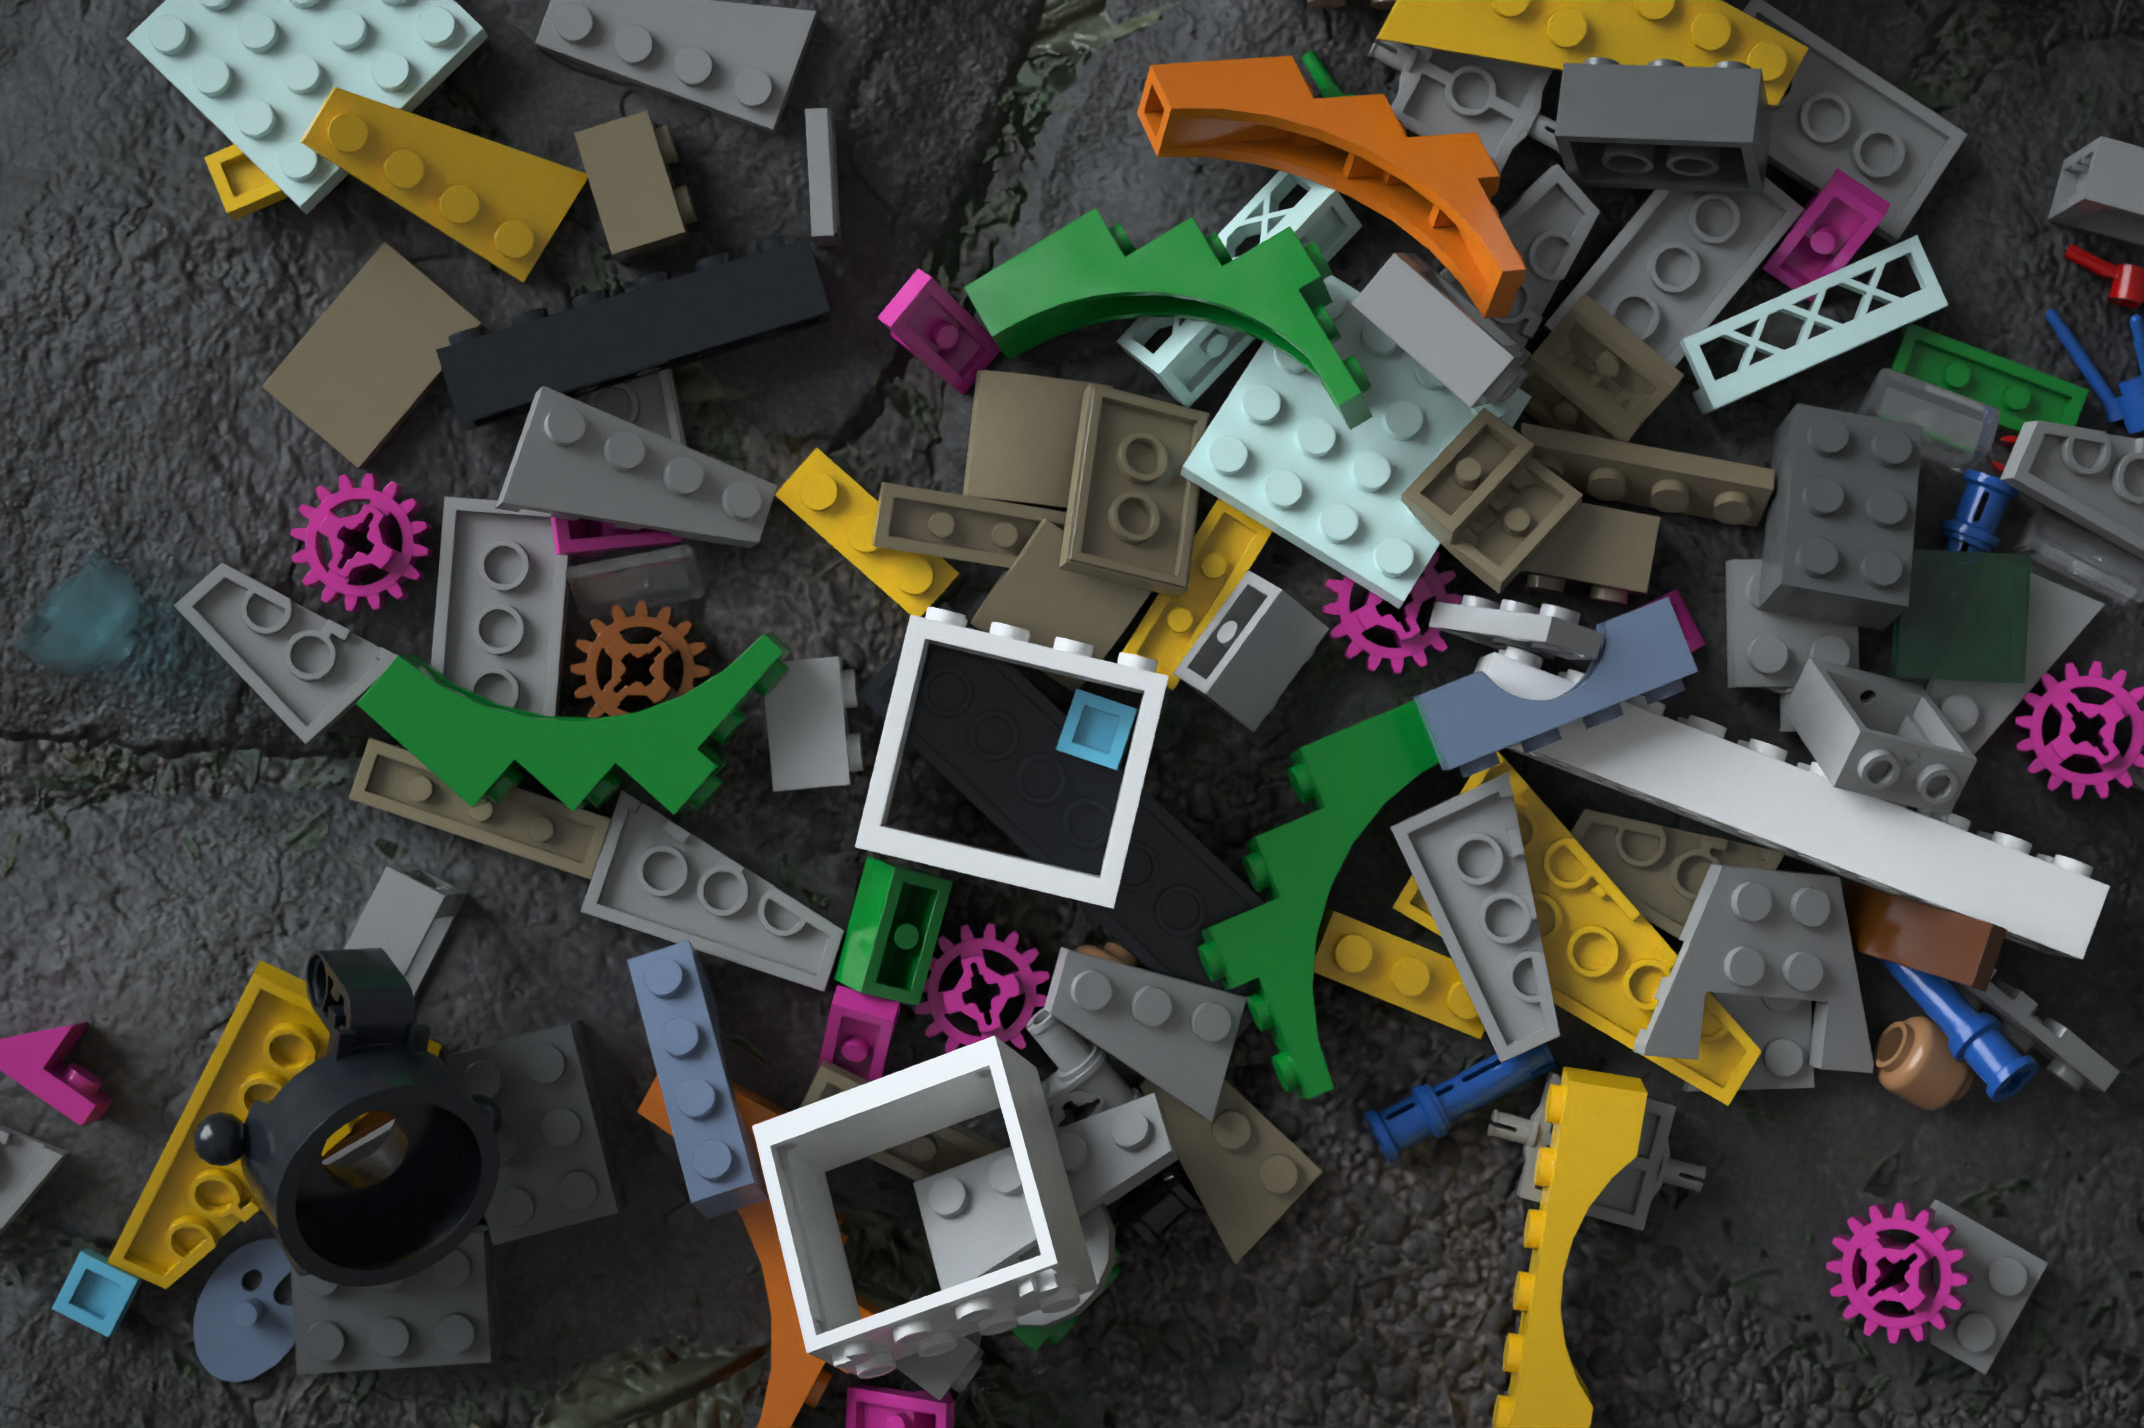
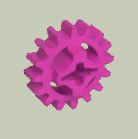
(348, 564)
(1404, 633)
(2061, 748)
(1010, 984)
(1917, 1289)

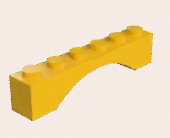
(1591, 1141)

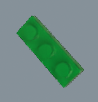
(2010, 387)

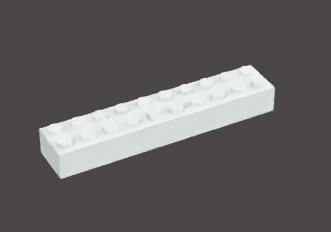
(1797, 811)

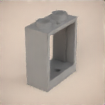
(2103, 191)
(1443, 331)
(1879, 746)
(408, 919)

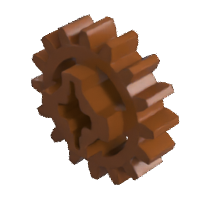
(622, 650)

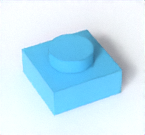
(1097, 730)
(97, 1293)

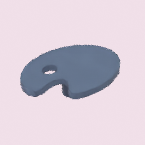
(243, 1329)

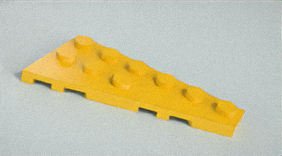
(1622, 30)
(1601, 949)
(196, 1203)

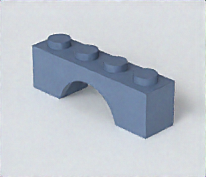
(1637, 656)
(694, 1080)

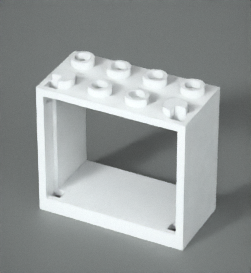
(1012, 646)
(884, 1114)

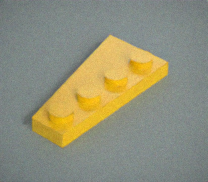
(459, 183)

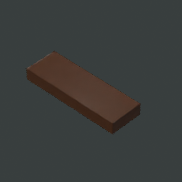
(1922, 936)

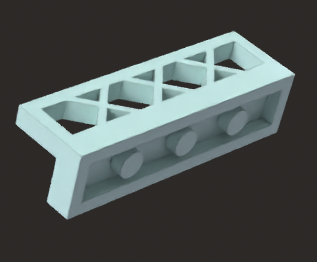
(1823, 347)
(1203, 350)

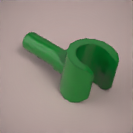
(1321, 76)

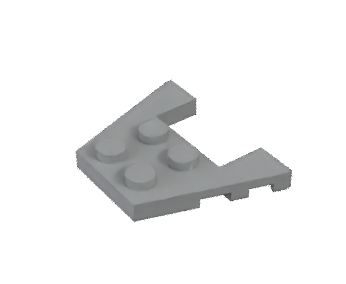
(1765, 939)

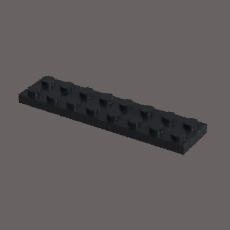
(998, 747)

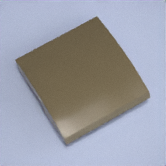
(1595, 376)
(1023, 438)
(1491, 500)
(1058, 601)

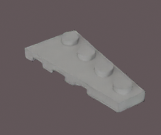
(700, 51)
(614, 472)
(684, 890)
(1482, 901)
(979, 1209)

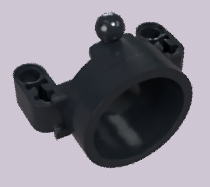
(417, 1189)

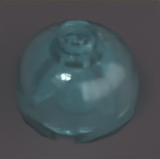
(84, 619)

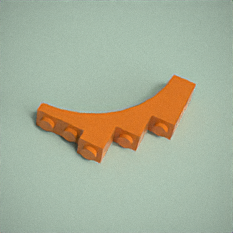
(1354, 144)
(794, 1373)

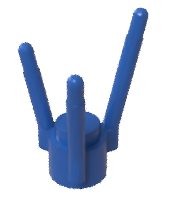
(2130, 403)

